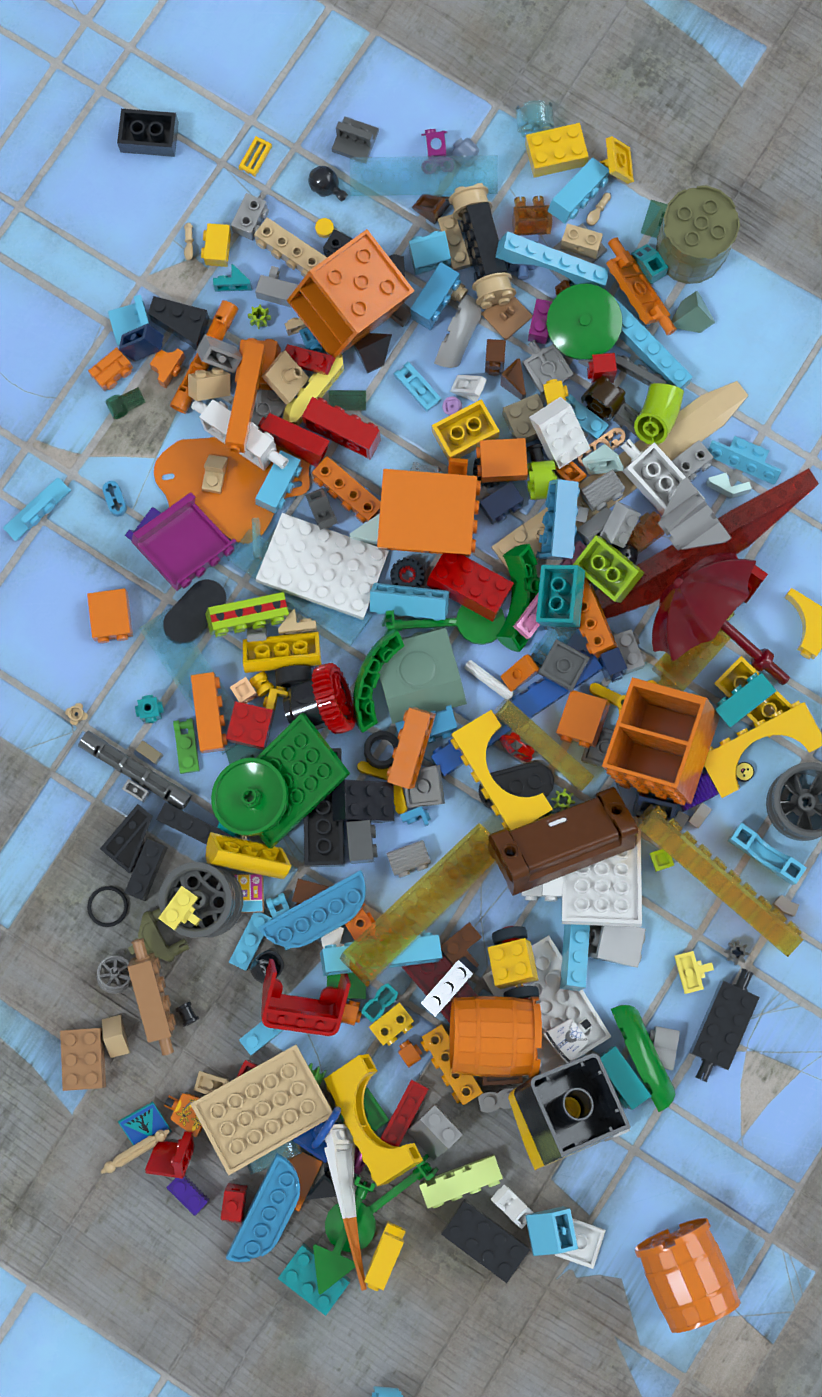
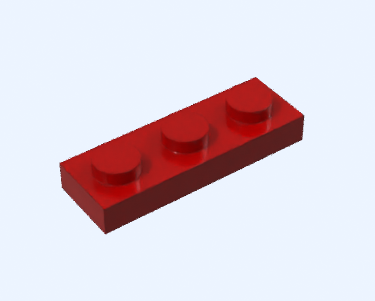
(310, 359)

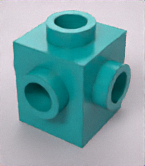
(152, 715)

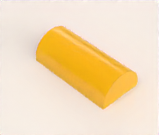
(282, 652)
(736, 676)
(247, 856)

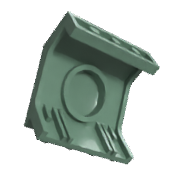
(422, 675)

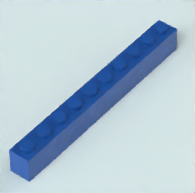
(530, 703)

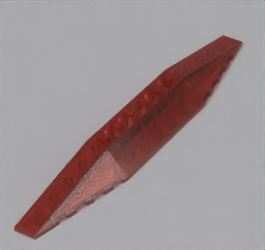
(743, 525)

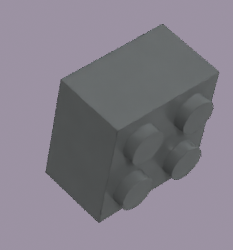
(361, 842)

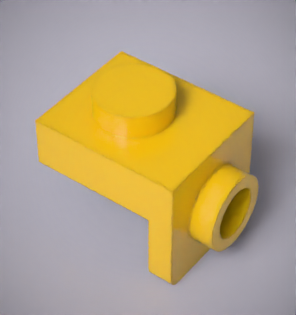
(271, 700)

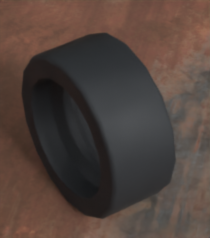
(292, 675)
(379, 735)

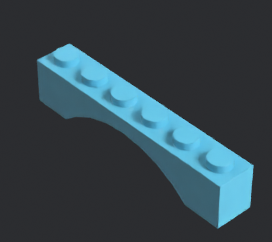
(525, 251)

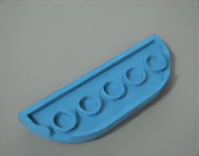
(318, 914)
(267, 1212)

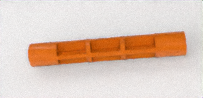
(217, 330)

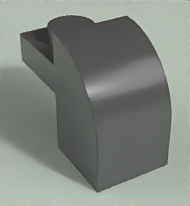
(321, 509)

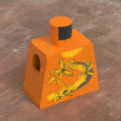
(183, 1113)

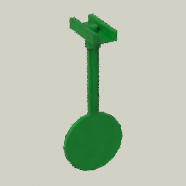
(469, 623)
(365, 1219)

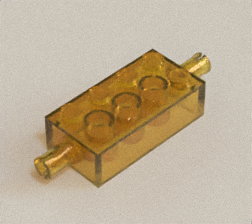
(686, 668)

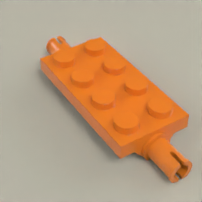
(638, 288)

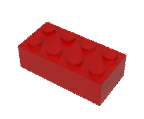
(341, 427)
(470, 584)

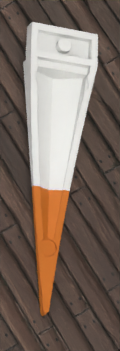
(340, 1159)

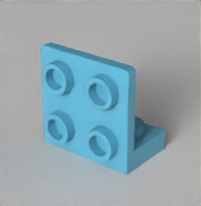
(128, 318)

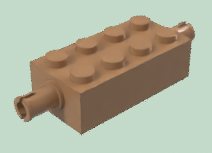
(151, 997)

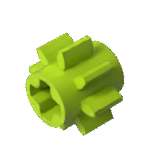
(255, 314)
(563, 795)

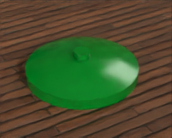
(584, 321)
(249, 797)

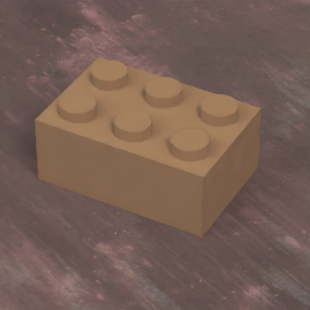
(83, 1059)

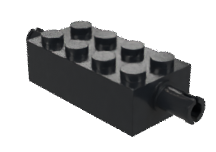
(724, 1025)

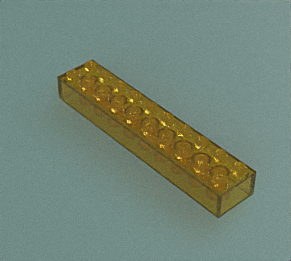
(719, 880)
(420, 907)

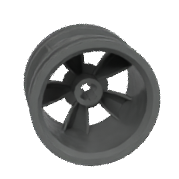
(779, 809)

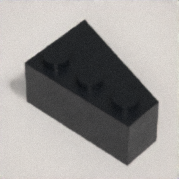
(180, 319)
(128, 838)

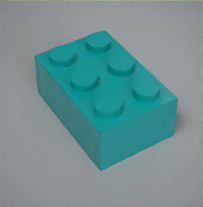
(560, 595)
(744, 699)
(623, 1079)
(302, 1279)

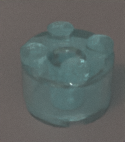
(534, 117)

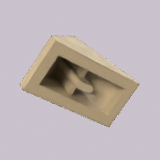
(115, 1036)

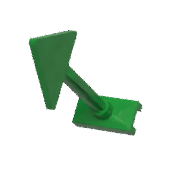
(330, 1264)

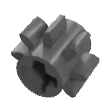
(732, 956)

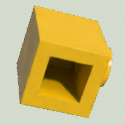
(553, 390)

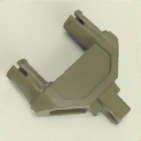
(154, 941)

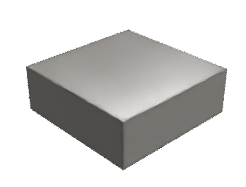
(256, 635)

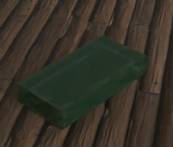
(348, 399)

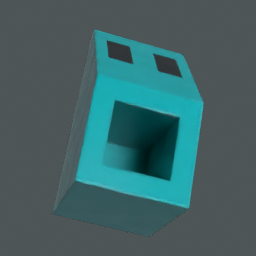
(650, 263)

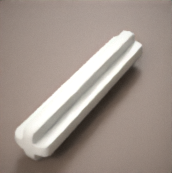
(488, 679)

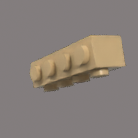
(287, 247)

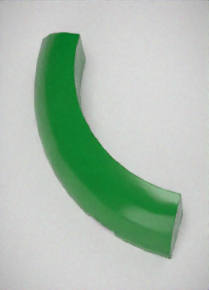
(523, 574)
(369, 676)
(644, 1055)

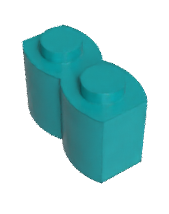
(375, 1007)

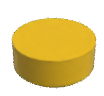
(324, 227)

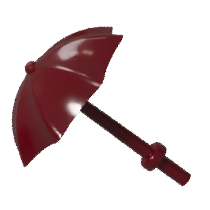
(699, 606)

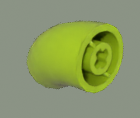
(658, 413)

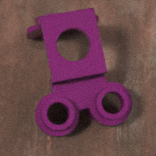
(431, 134)

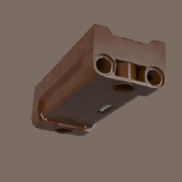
(564, 841)

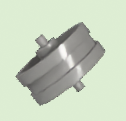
(113, 975)

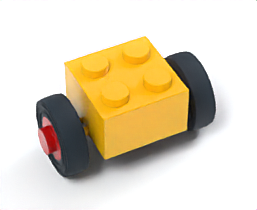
(513, 962)

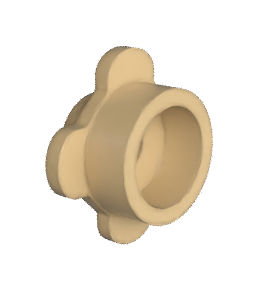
(70, 712)

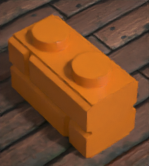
(111, 369)

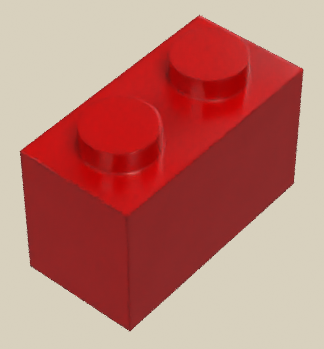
(602, 366)

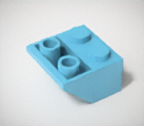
(429, 251)
(551, 1231)

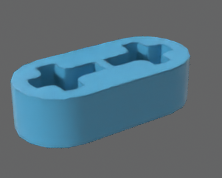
(118, 496)

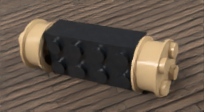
(490, 274)

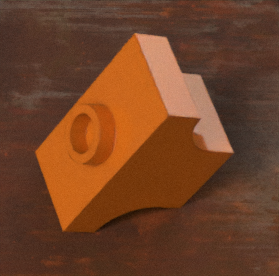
(167, 365)
(520, 672)

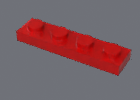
(404, 1113)

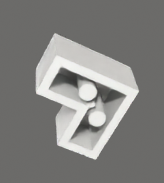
(550, 891)

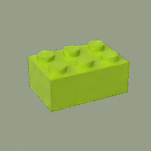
(609, 569)

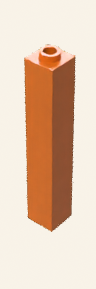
(244, 397)

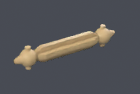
(135, 1151)

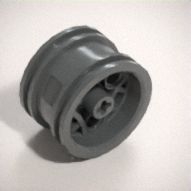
(207, 895)

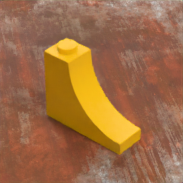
(811, 620)

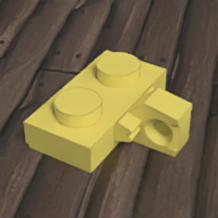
(180, 909)
(691, 971)

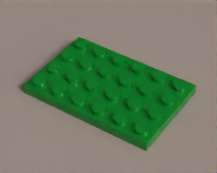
(308, 769)

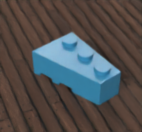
(435, 296)
(443, 725)

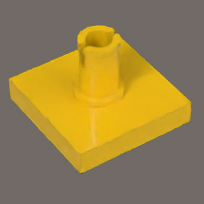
(618, 160)

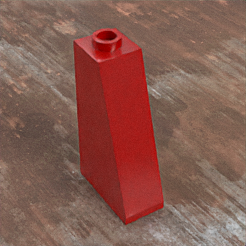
(295, 439)

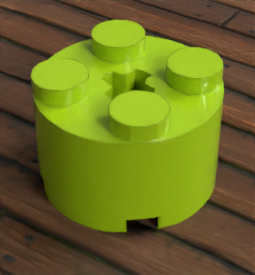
(539, 476)

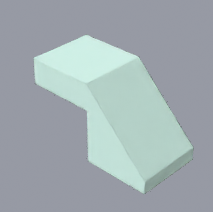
(722, 485)

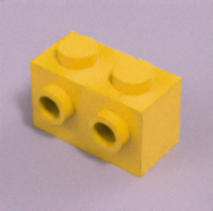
(392, 1024)

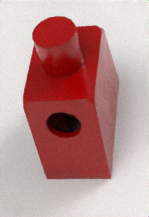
(234, 1203)

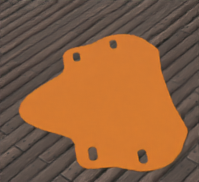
(236, 504)

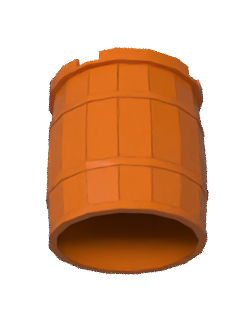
(495, 1036)
(688, 1276)

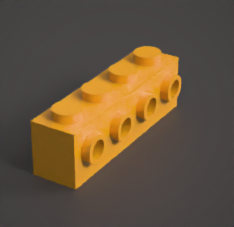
(464, 1085)

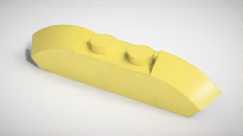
(317, 387)

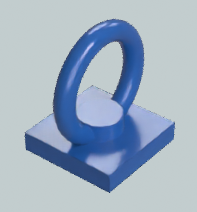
(313, 1139)

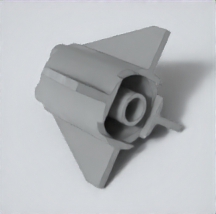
(691, 520)

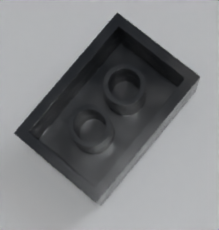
(148, 132)
(363, 801)

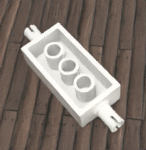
(259, 447)
(653, 474)

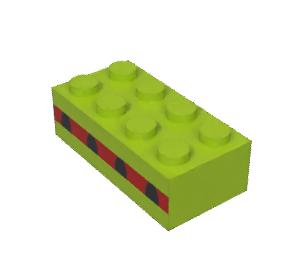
(247, 613)

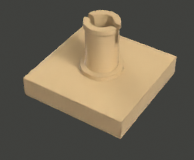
(285, 377)

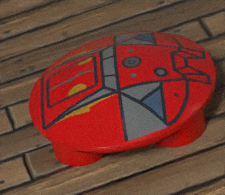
(516, 748)

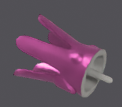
(358, 1162)

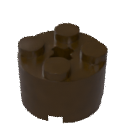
(604, 398)

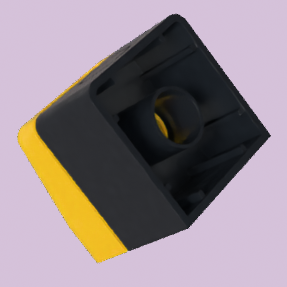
(567, 1110)

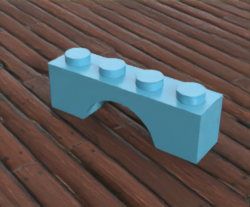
(774, 860)

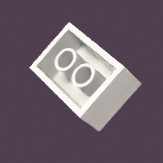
(559, 432)

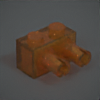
(531, 219)
(646, 531)

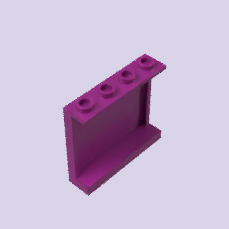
(182, 542)

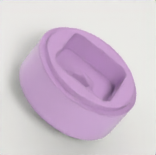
(451, 405)

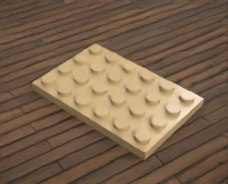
(262, 1109)

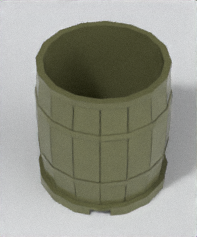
(697, 233)

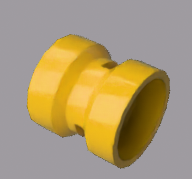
(261, 684)

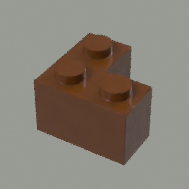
(459, 943)

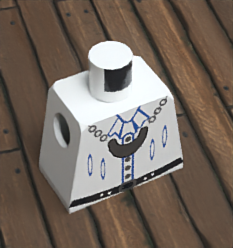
(568, 1038)

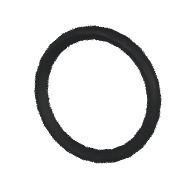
(91, 899)

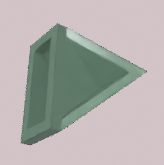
(692, 314)

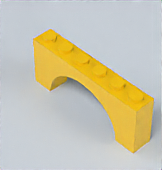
(794, 723)
(472, 743)
(348, 1090)
(385, 1256)

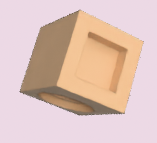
(243, 691)

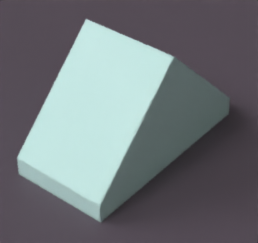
(602, 461)
(367, 532)

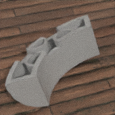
(460, 331)

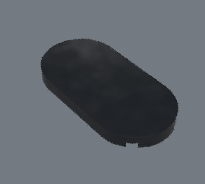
(188, 617)
(522, 781)

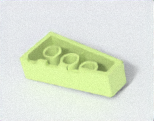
(460, 1181)

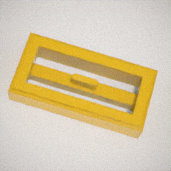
(263, 156)

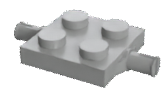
(546, 365)

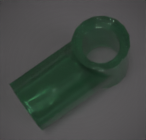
(121, 404)

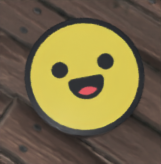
(744, 771)

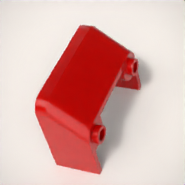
(301, 1013)

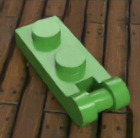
(186, 746)

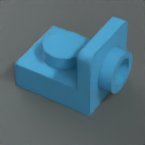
(310, 341)
(412, 816)

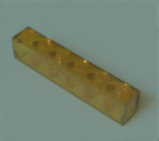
(543, 744)

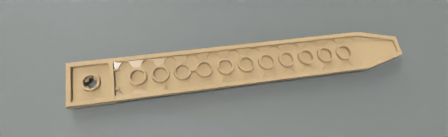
(692, 424)

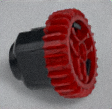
(323, 700)

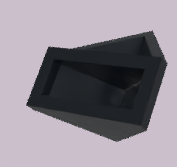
(373, 350)
(323, 1188)

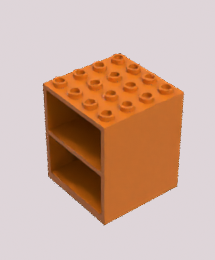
(350, 294)
(428, 512)
(661, 741)

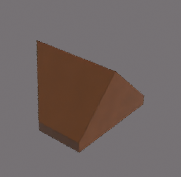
(431, 207)
(513, 380)

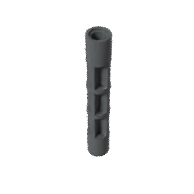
(125, 764)

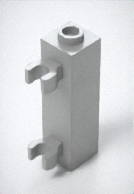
(273, 289)

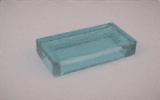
(256, 538)

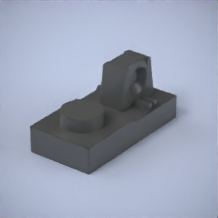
(626, 416)

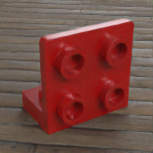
(171, 1158)

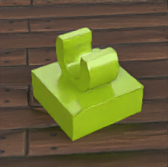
(661, 860)

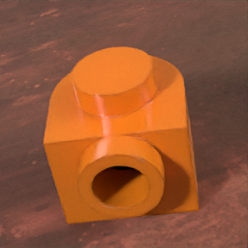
(351, 1013)
(409, 1053)

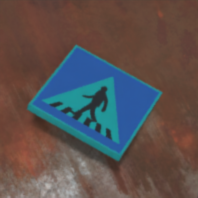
(143, 1123)

